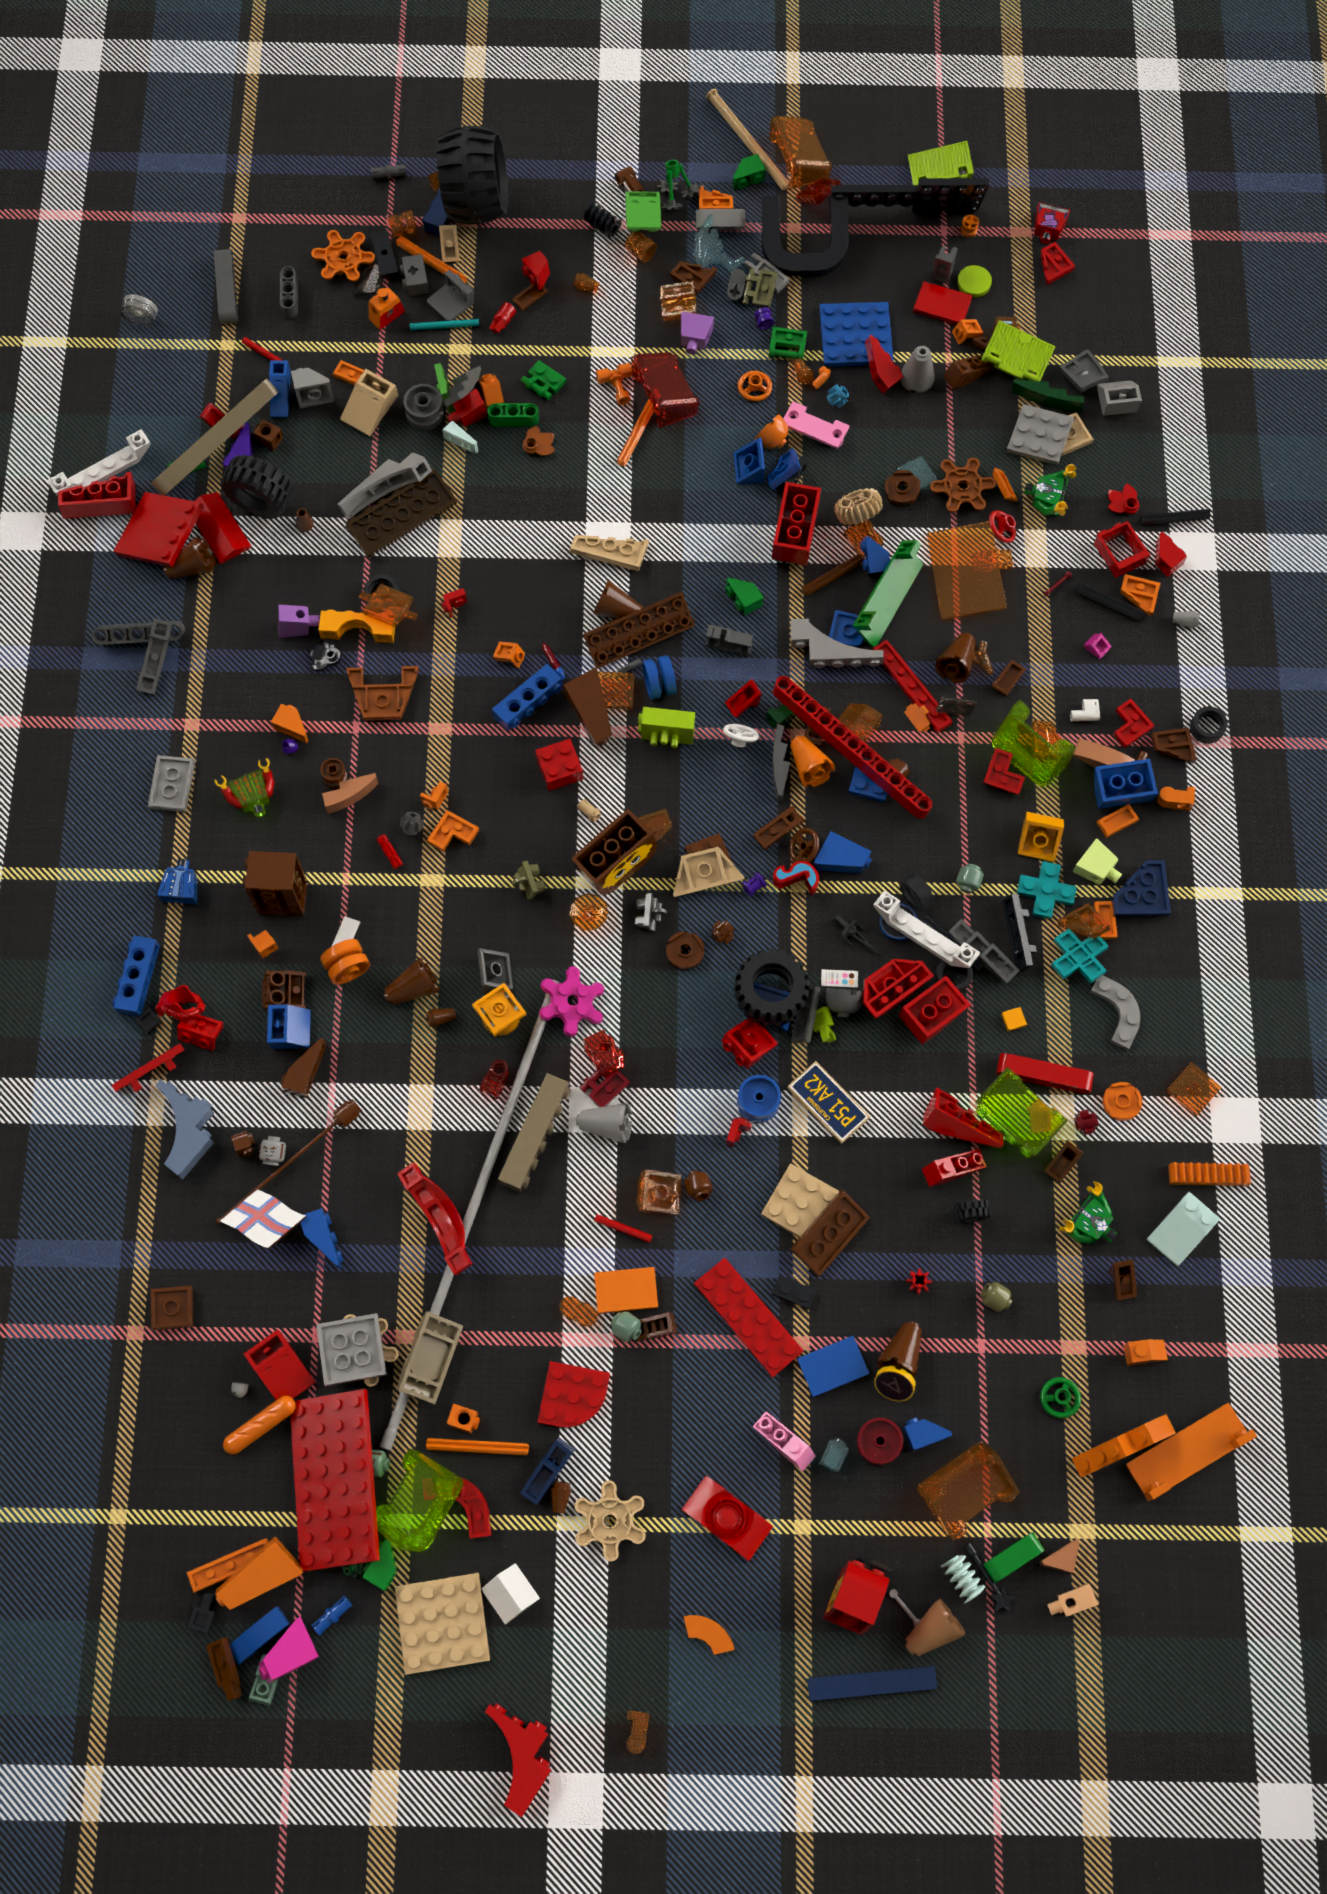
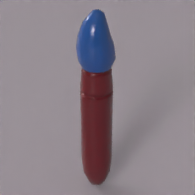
(550, 656)

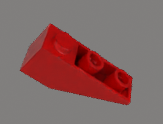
(883, 370)
(953, 1167)

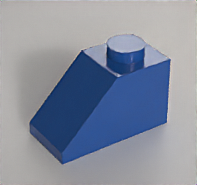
(923, 1433)

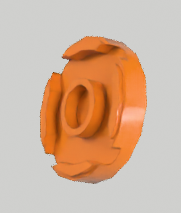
(1122, 1101)

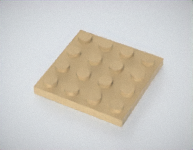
(442, 1623)

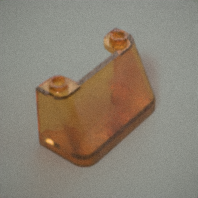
(800, 149)
(967, 1488)

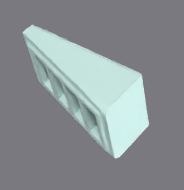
(458, 436)

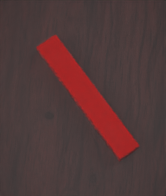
(912, 686)

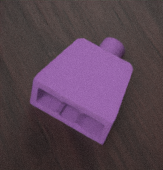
(695, 331)
(295, 620)

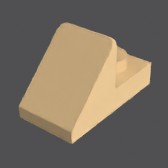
(449, 243)

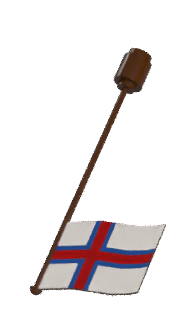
(265, 1217)

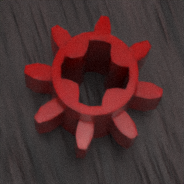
(919, 1287)

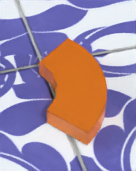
(710, 1632)

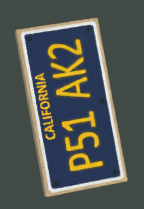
(828, 1102)

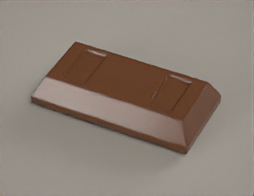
(529, 296)
(1008, 677)

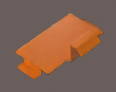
(918, 717)

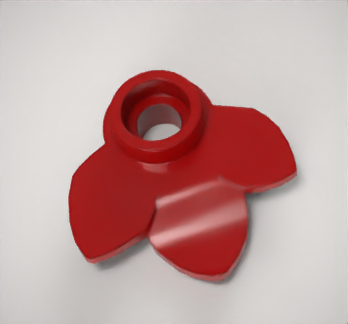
(1121, 500)

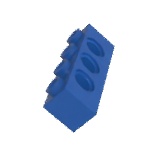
(544, 677)
(134, 1005)

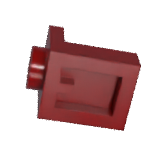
(453, 599)
(734, 1133)

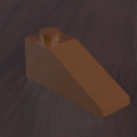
(303, 1071)

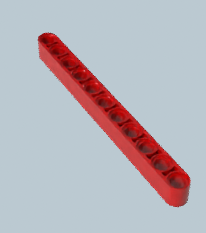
(855, 755)

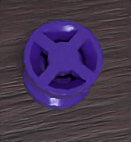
(764, 318)

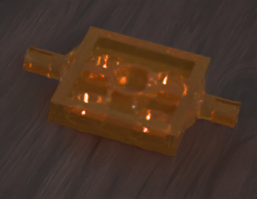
(388, 605)

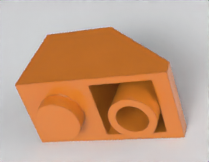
(490, 389)

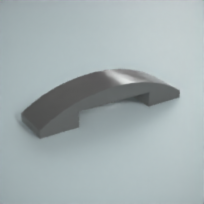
(154, 656)

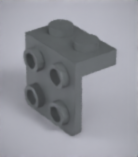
(452, 297)

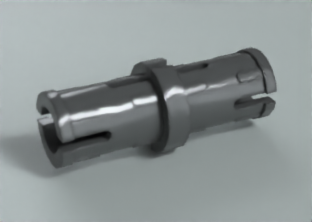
(388, 171)

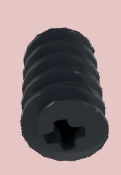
(601, 220)

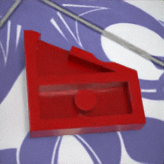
(1055, 263)

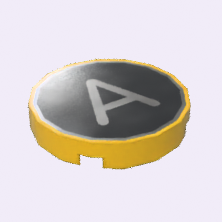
(894, 1383)

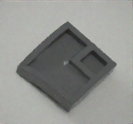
(1084, 371)

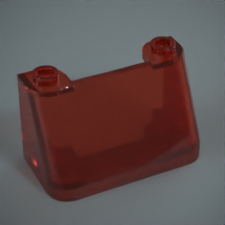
(665, 387)

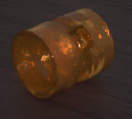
(396, 225)
(641, 246)

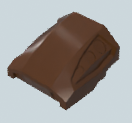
(283, 988)

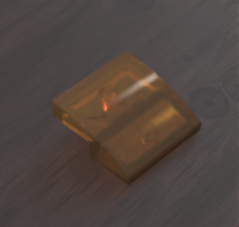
(678, 299)

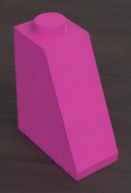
(289, 1653)

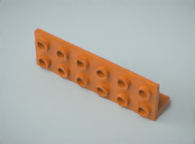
(1188, 1451)

